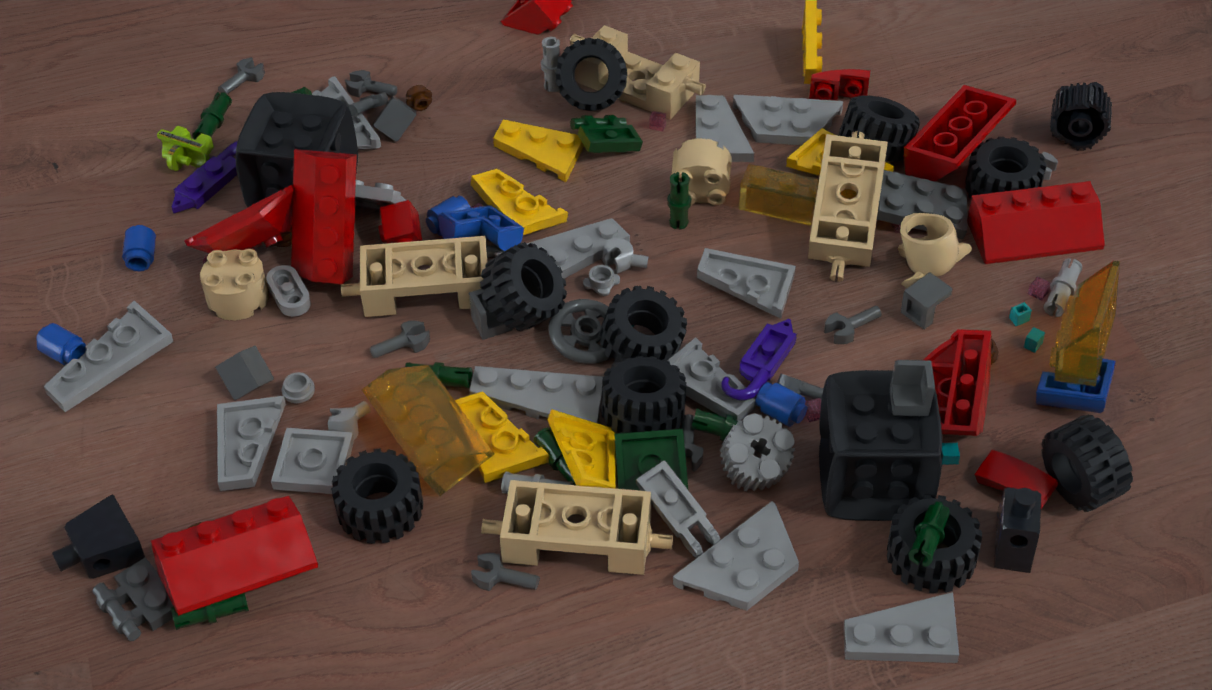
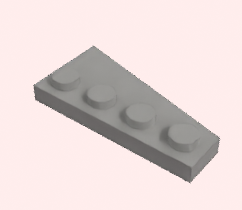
(580, 246)
(115, 353)
(540, 391)

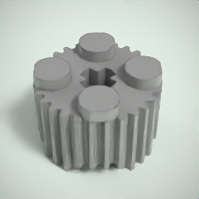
(769, 440)

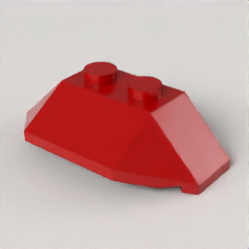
(251, 227)
(962, 381)

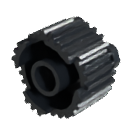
(1081, 115)

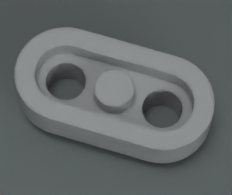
(288, 290)

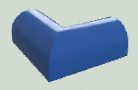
(481, 222)
(1076, 395)

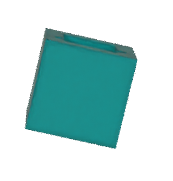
(1020, 314)
(1034, 339)
(950, 453)

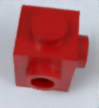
(399, 223)

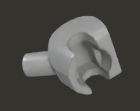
(620, 252)
(346, 418)

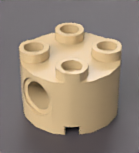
(707, 169)
(234, 283)

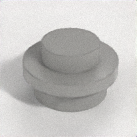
(297, 388)

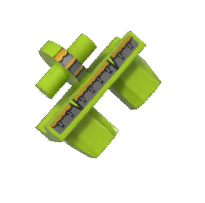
(182, 150)

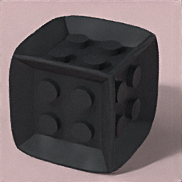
(281, 125)
(868, 454)

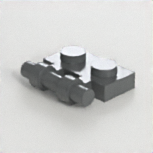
(144, 590)

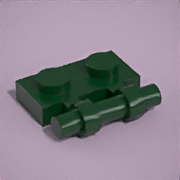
(606, 134)

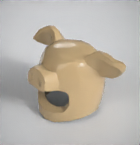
(933, 252)

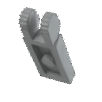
(677, 506)

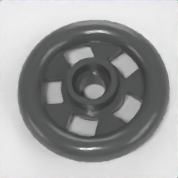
(587, 322)

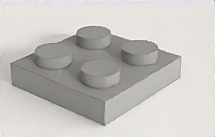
(376, 196)
(311, 459)

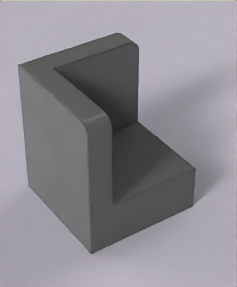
(394, 118)
(922, 298)
(483, 319)
(244, 372)
(912, 387)

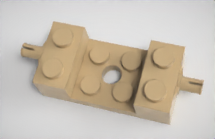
(657, 86)
(841, 226)
(393, 271)
(614, 524)

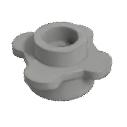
(601, 279)

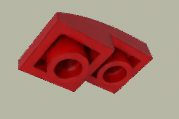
(836, 83)
(1007, 471)

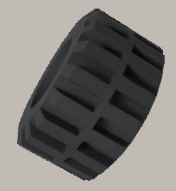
(573, 56)
(881, 121)
(1004, 166)
(523, 286)
(648, 310)
(643, 395)
(1087, 462)
(378, 517)
(950, 564)

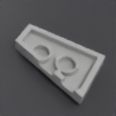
(719, 124)
(748, 278)
(705, 380)
(244, 439)
(905, 633)

